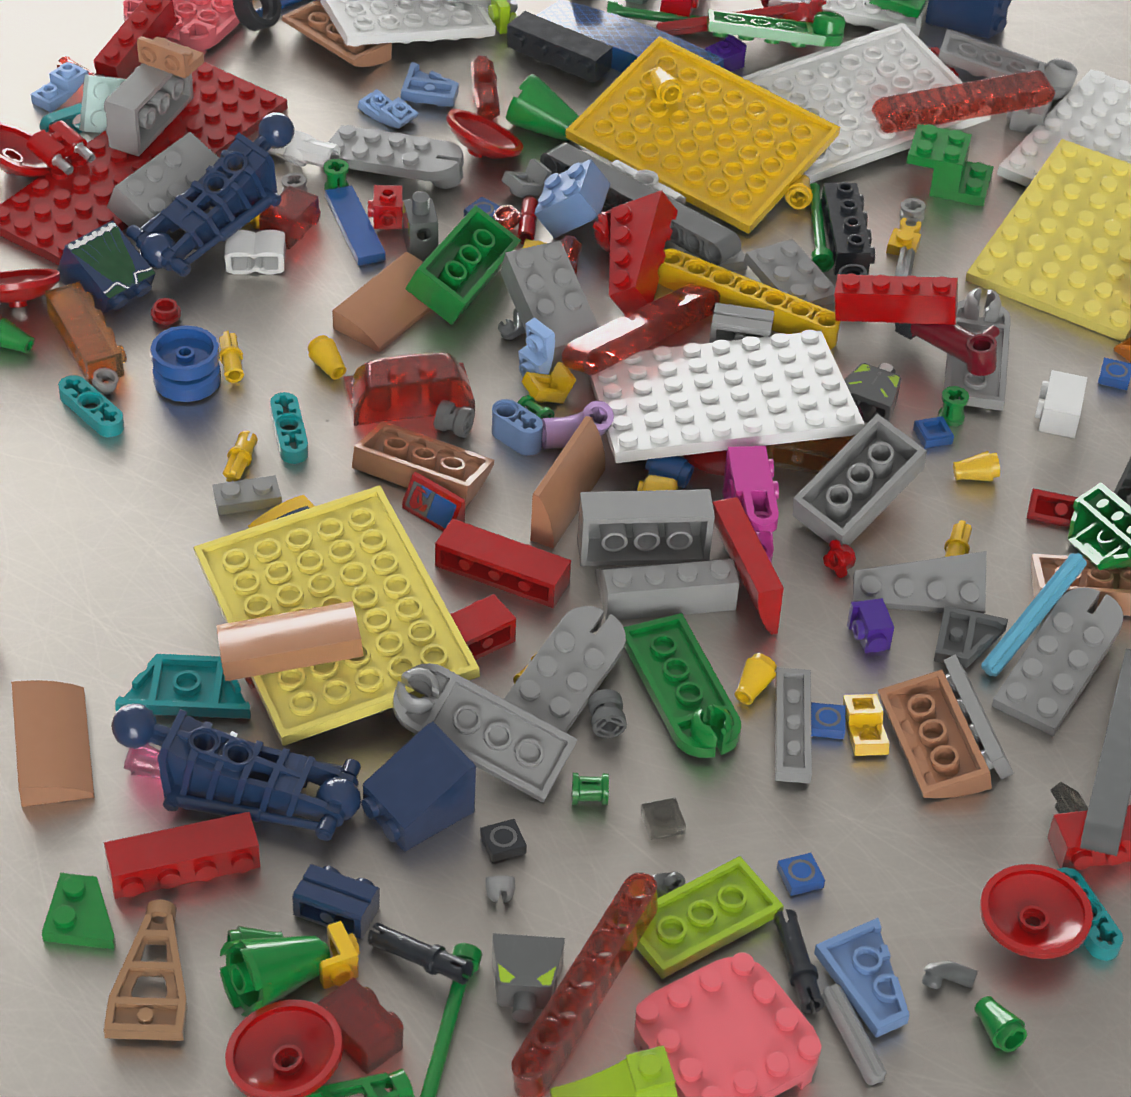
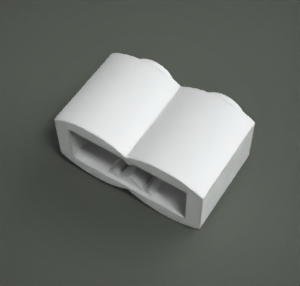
(255, 252)

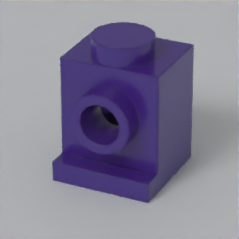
(731, 50)
(871, 624)

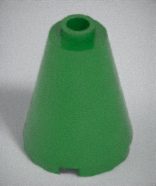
(540, 110)
(269, 968)

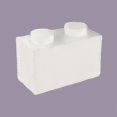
(1062, 403)

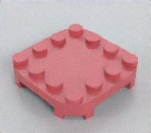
(199, 22)
(729, 1032)

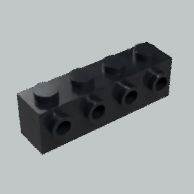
(559, 46)
(846, 225)

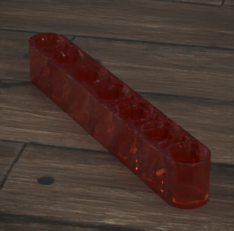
(963, 101)
(640, 329)
(580, 998)

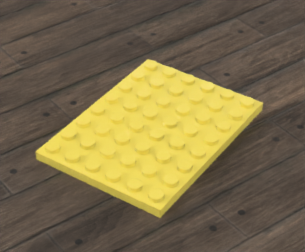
(1067, 243)
(331, 557)

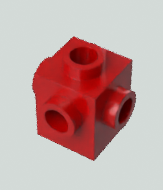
(386, 207)

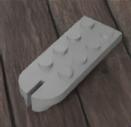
(993, 61)
(401, 155)
(988, 390)
(1060, 659)
(569, 667)
(484, 728)

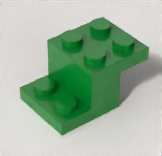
(948, 154)

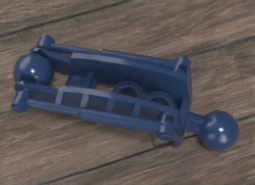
(236, 186)
(233, 776)

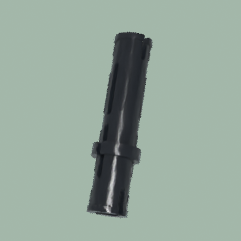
(432, 958)
(802, 973)

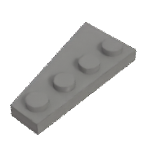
(926, 584)

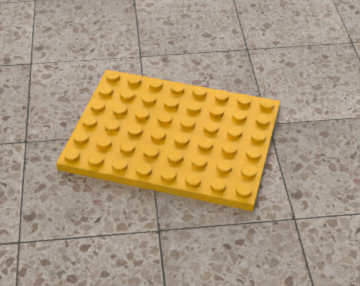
(718, 145)

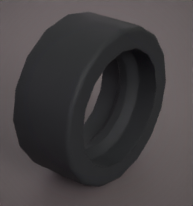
(251, 20)

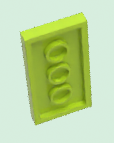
(706, 916)

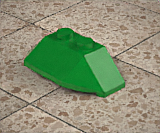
(1102, 528)

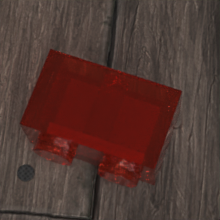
(293, 215)
(367, 1028)

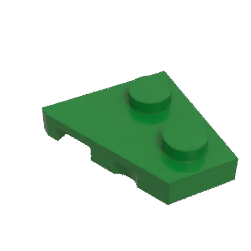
(78, 914)

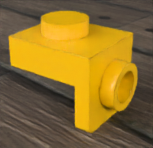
(550, 387)
(344, 958)

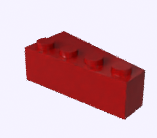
(637, 249)

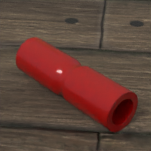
(527, 225)

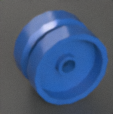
(185, 363)

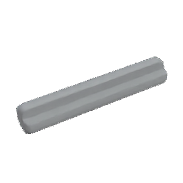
(854, 1034)

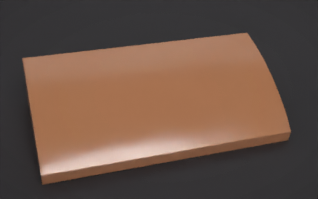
(316, 24)
(382, 306)
(399, 452)
(558, 494)
(1111, 581)
(289, 641)
(935, 737)
(51, 742)

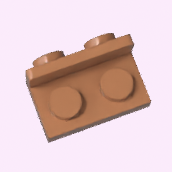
(169, 56)

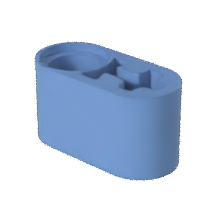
(517, 427)

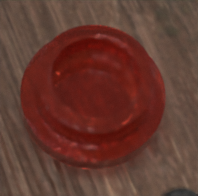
(507, 216)

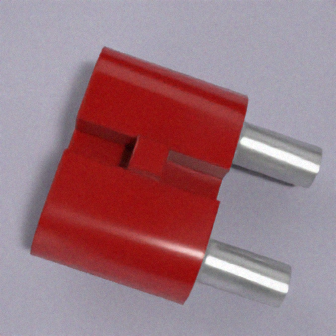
(57, 144)

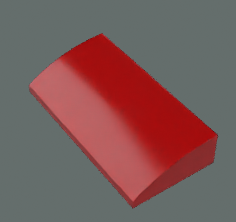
(750, 561)

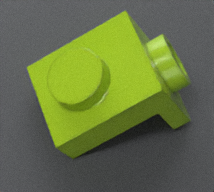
(500, 15)

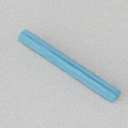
(1033, 614)

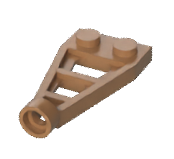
(149, 1017)

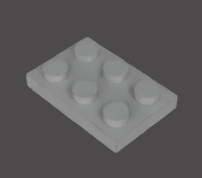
(791, 271)

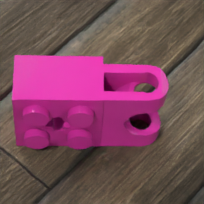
(750, 479)

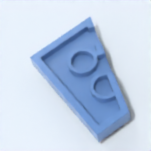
(863, 969)

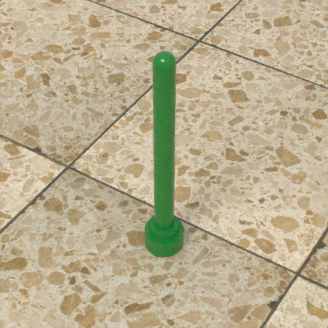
(643, 14)
(821, 254)
(448, 1022)

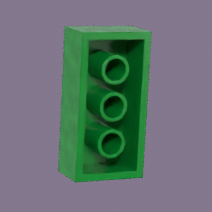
(462, 264)

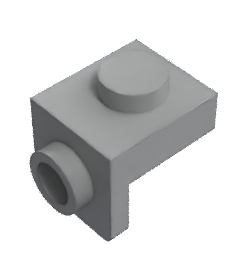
(528, 182)

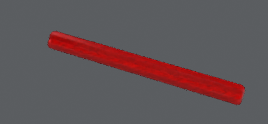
(699, 24)

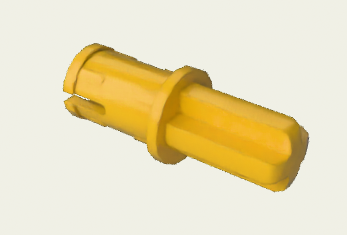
(231, 357)
(239, 456)
(958, 540)

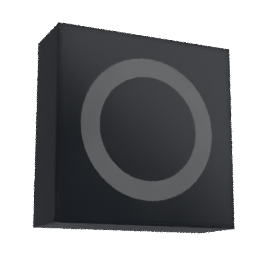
(503, 840)

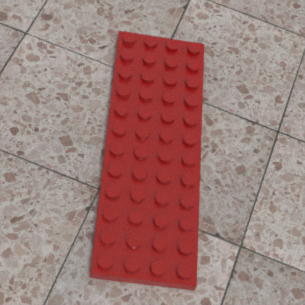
(66, 206)

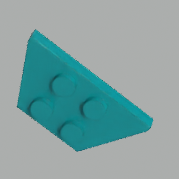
(187, 684)

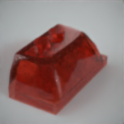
(406, 387)

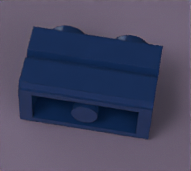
(331, 897)

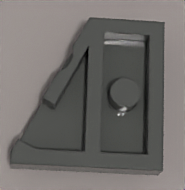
(967, 634)

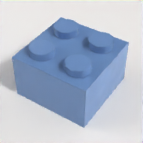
(572, 198)

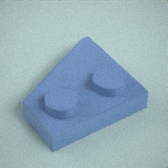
(428, 88)

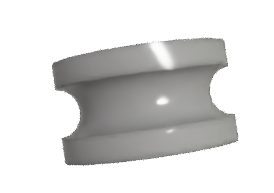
(295, 180)
(913, 210)

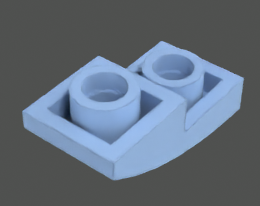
(62, 85)
(388, 112)
(539, 351)

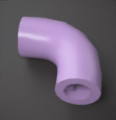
(560, 429)

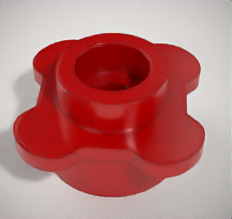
(839, 558)

